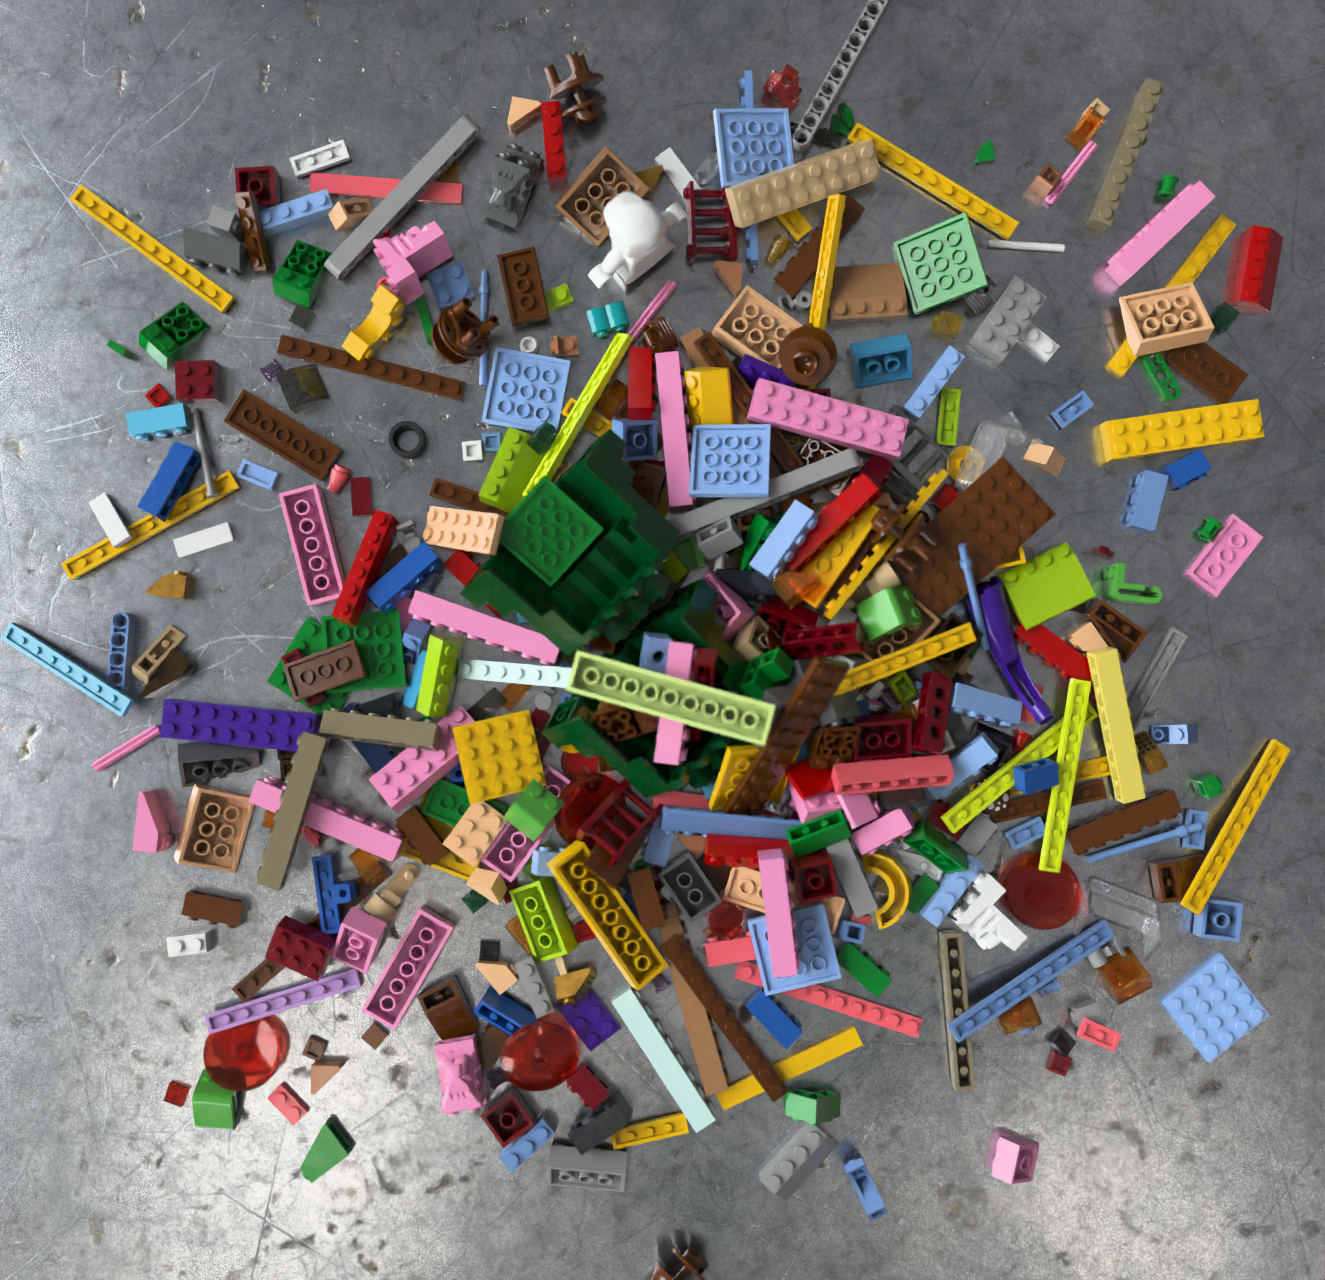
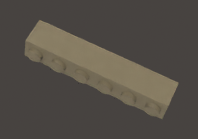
(380, 730)

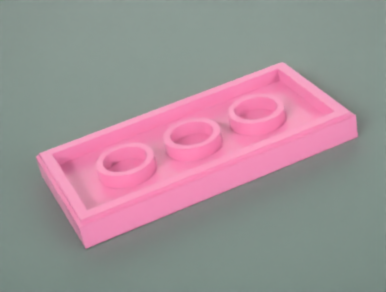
(1224, 555)

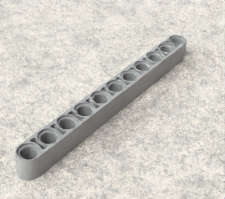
(839, 68)
(402, 196)
(779, 490)

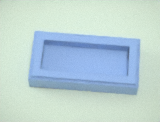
(258, 474)

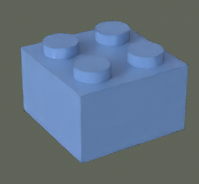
(639, 437)
(1219, 920)

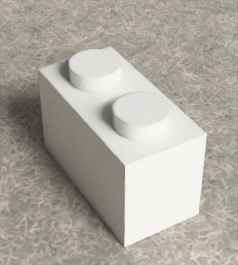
(190, 943)

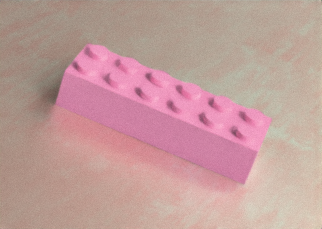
(1158, 232)
(313, 544)
(674, 734)
(419, 769)
(512, 847)
(777, 912)
(408, 967)

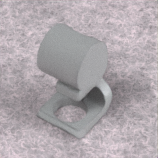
(801, 301)
(412, 541)
(544, 699)
(1100, 955)

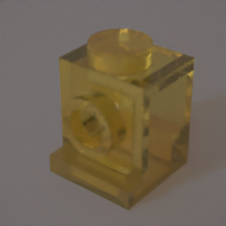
(954, 323)

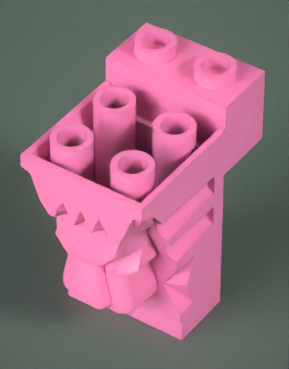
(410, 257)
(460, 1075)

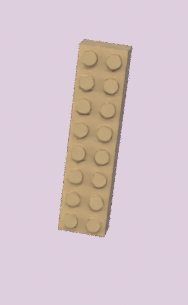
(803, 183)

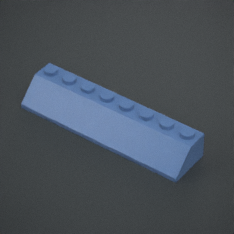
(718, 822)

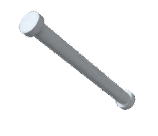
(195, 413)

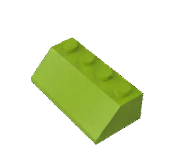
(439, 675)
(543, 919)

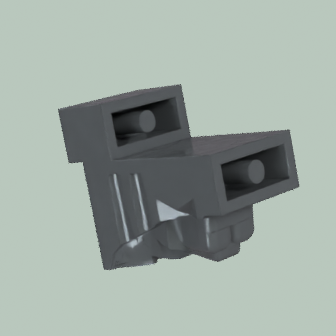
(511, 184)
(839, 710)

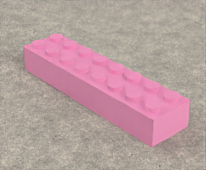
(827, 419)
(674, 428)
(479, 626)
(336, 821)

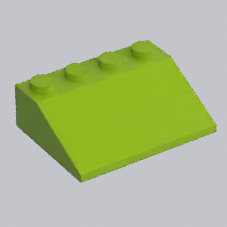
(510, 471)
(1046, 586)

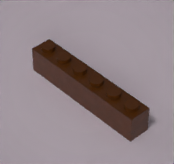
(806, 262)
(1122, 821)

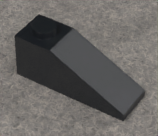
(748, 583)

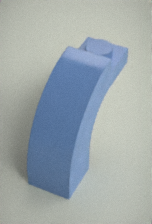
(866, 1188)

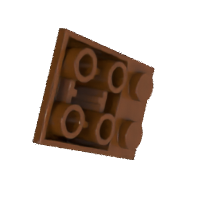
(816, 450)
(621, 723)
(831, 746)
(1174, 876)
(448, 1009)

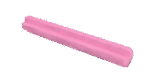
(1071, 172)
(652, 309)
(126, 748)

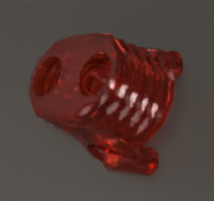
(783, 92)
(727, 920)

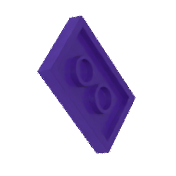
(753, 369)
(590, 1019)

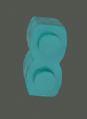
(608, 319)

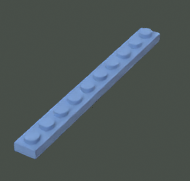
(752, 233)
(1030, 980)

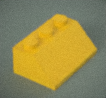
(709, 396)

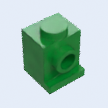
(1209, 785)

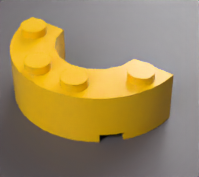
(377, 326)
(898, 882)

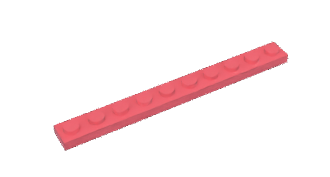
(841, 1002)

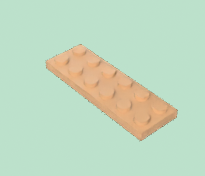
(463, 530)
(746, 890)

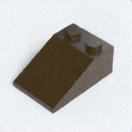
(950, 662)

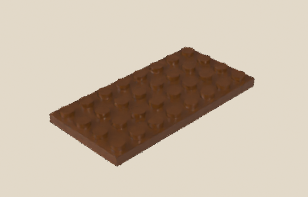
(992, 521)

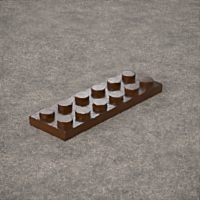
(282, 435)

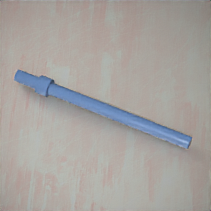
(484, 291)
(966, 564)
(1180, 831)

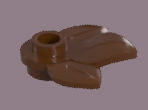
(774, 642)

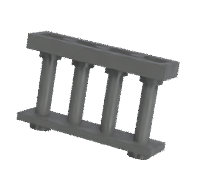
(900, 466)

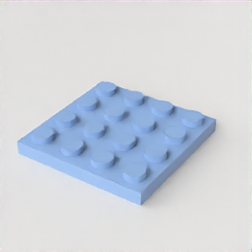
(751, 142)
(525, 390)
(730, 460)
(814, 949)
(1214, 1007)

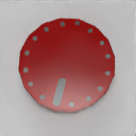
(576, 764)

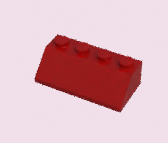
(1257, 268)

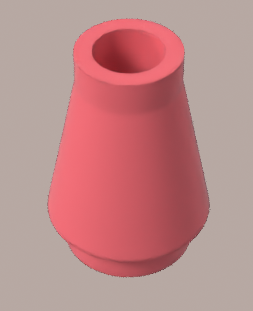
(338, 477)

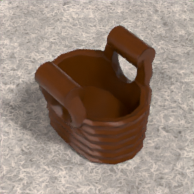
(659, 334)

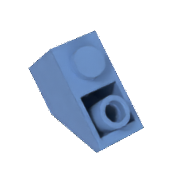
(414, 639)
(1175, 733)
(849, 930)

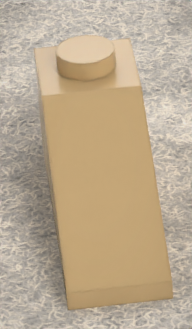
(153, 657)

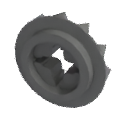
(778, 809)

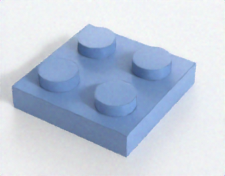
(450, 285)

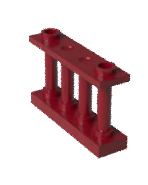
(729, 231)
(612, 802)

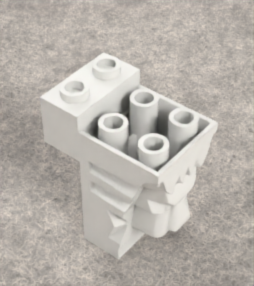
(982, 919)

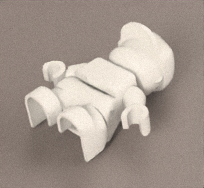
(637, 238)

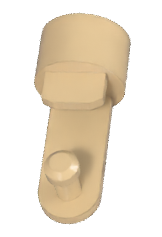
(880, 578)
(384, 904)

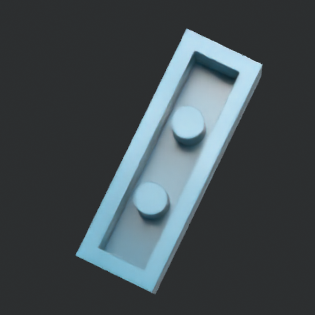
(159, 421)

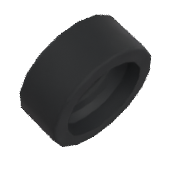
(407, 425)

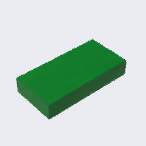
(921, 892)

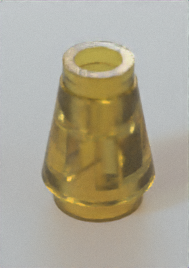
(777, 248)

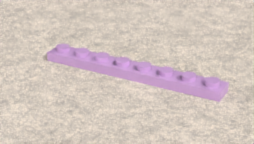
(282, 1000)

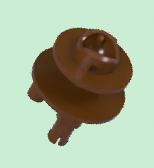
(579, 81)
(461, 334)
(807, 355)
(906, 539)
(692, 1262)

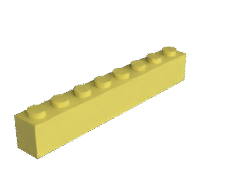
(1116, 724)

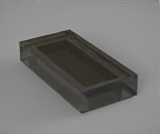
(486, 705)

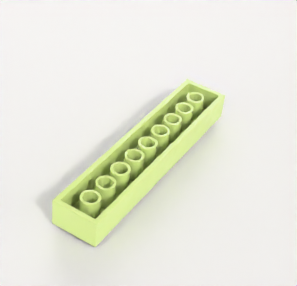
(671, 697)

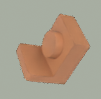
(564, 346)

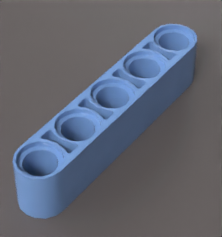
(117, 649)

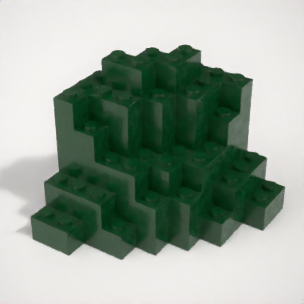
(611, 578)
(685, 620)

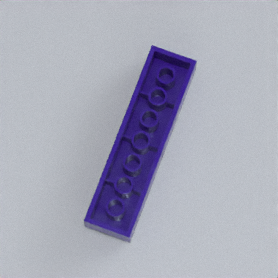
(236, 724)

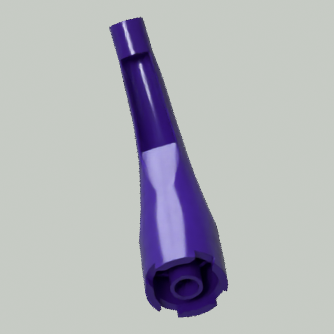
(1004, 646)

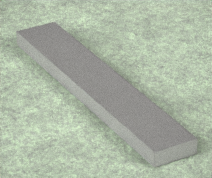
(1155, 674)

